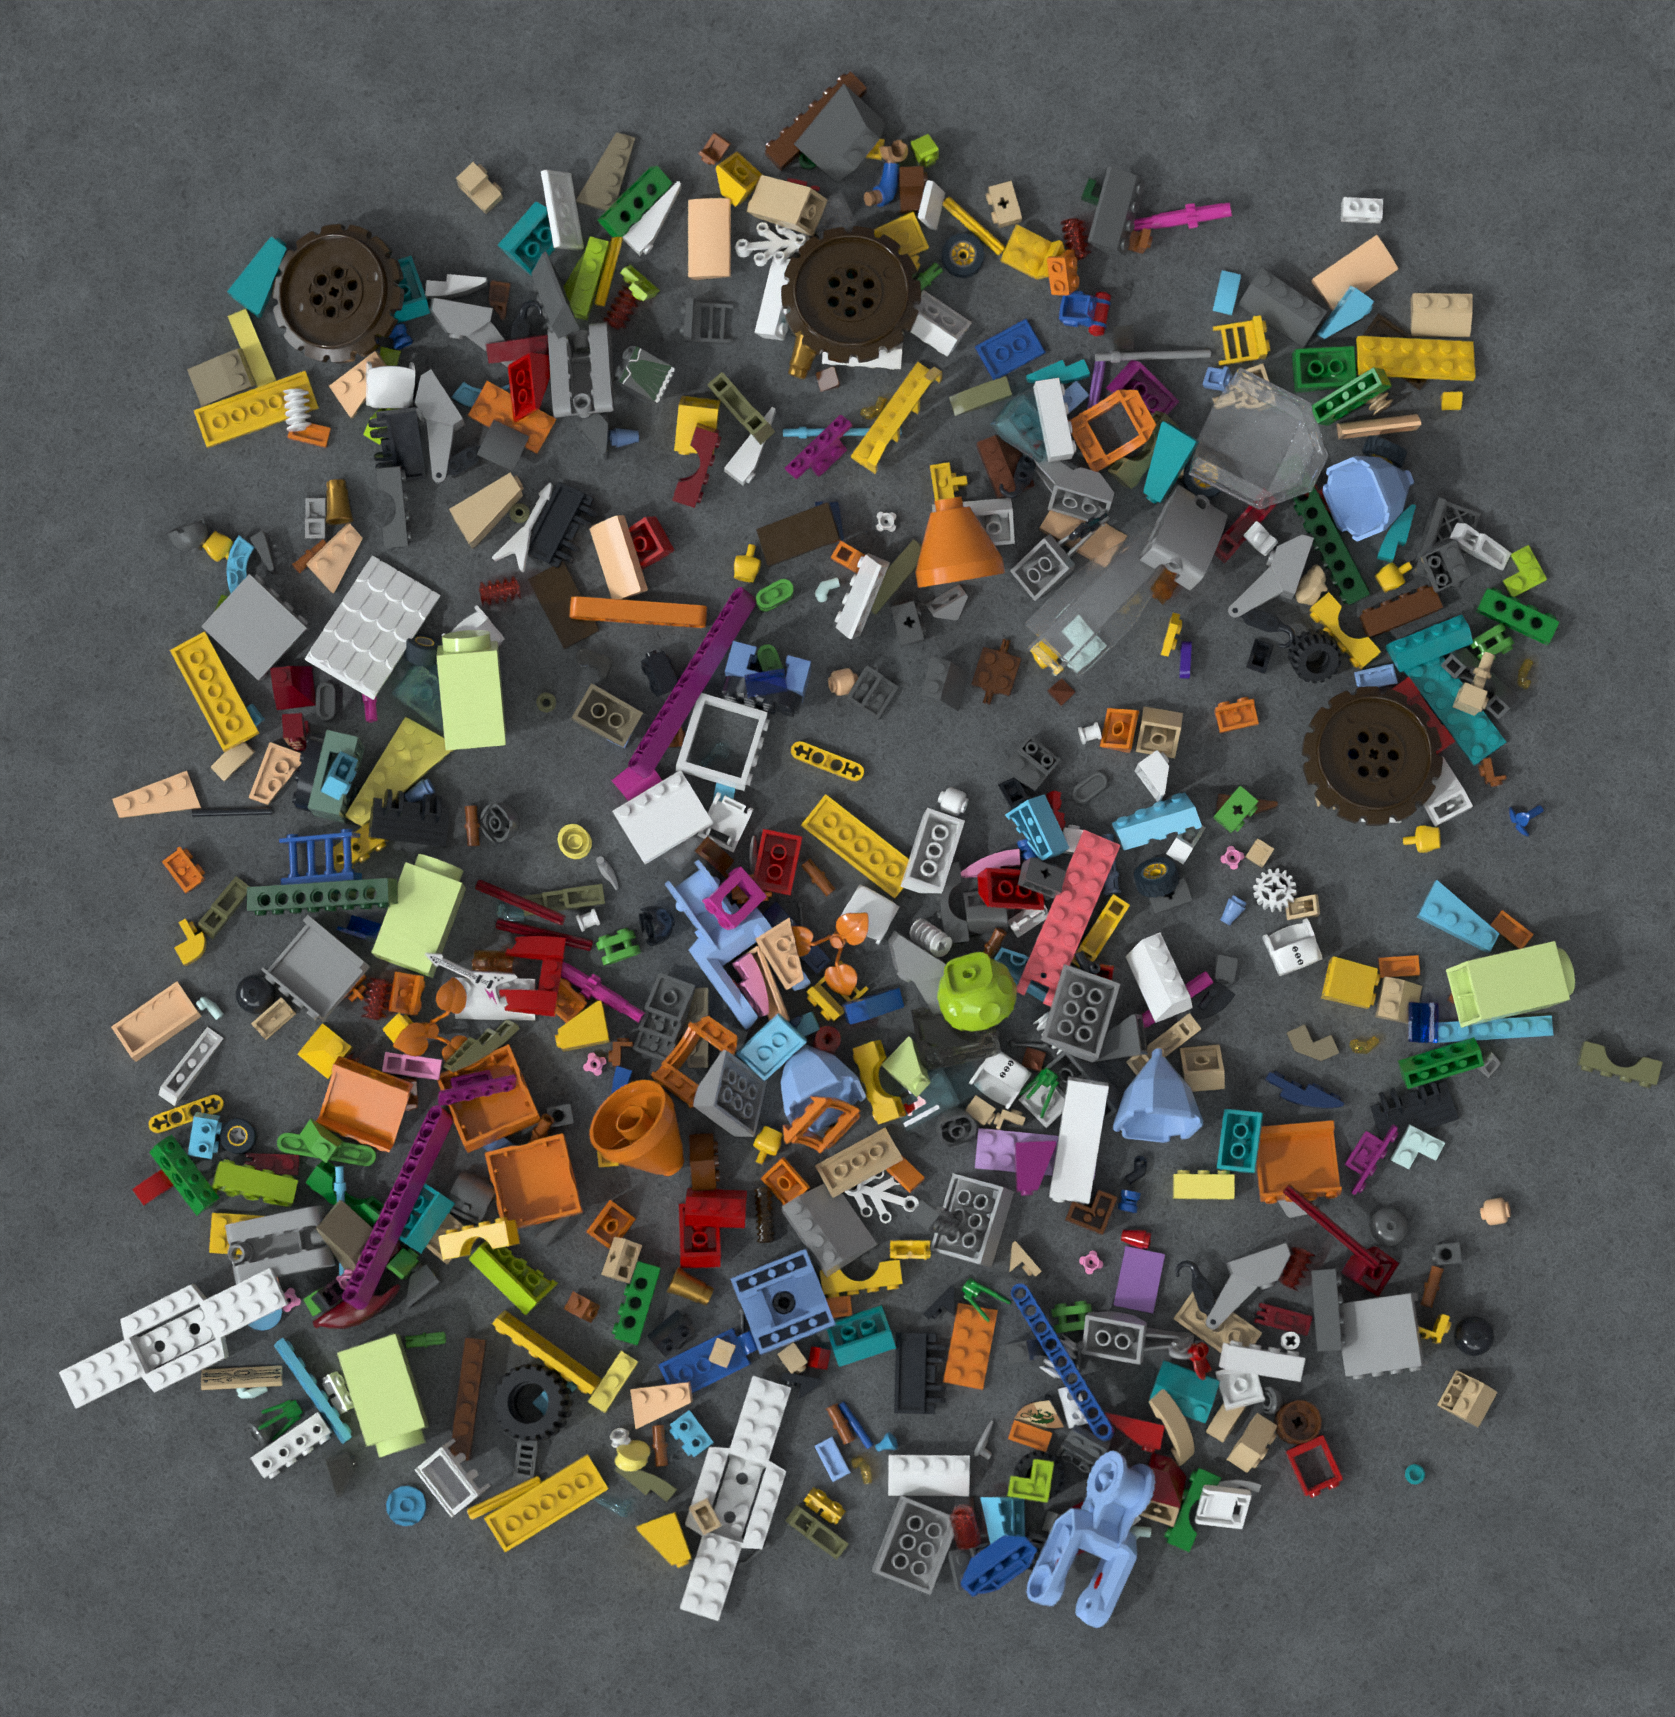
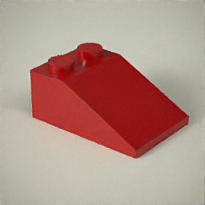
(528, 383)
(650, 541)
(777, 861)
(698, 1244)
(1140, 1432)

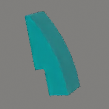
(1066, 374)
(1396, 535)

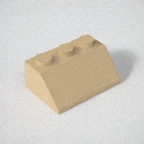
(1441, 315)

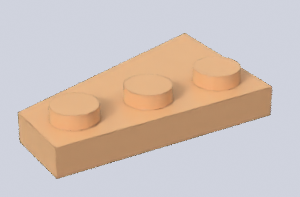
(351, 387)
(335, 557)
(274, 772)
(781, 952)
(657, 1401)

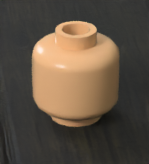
(842, 681)
(1495, 1211)

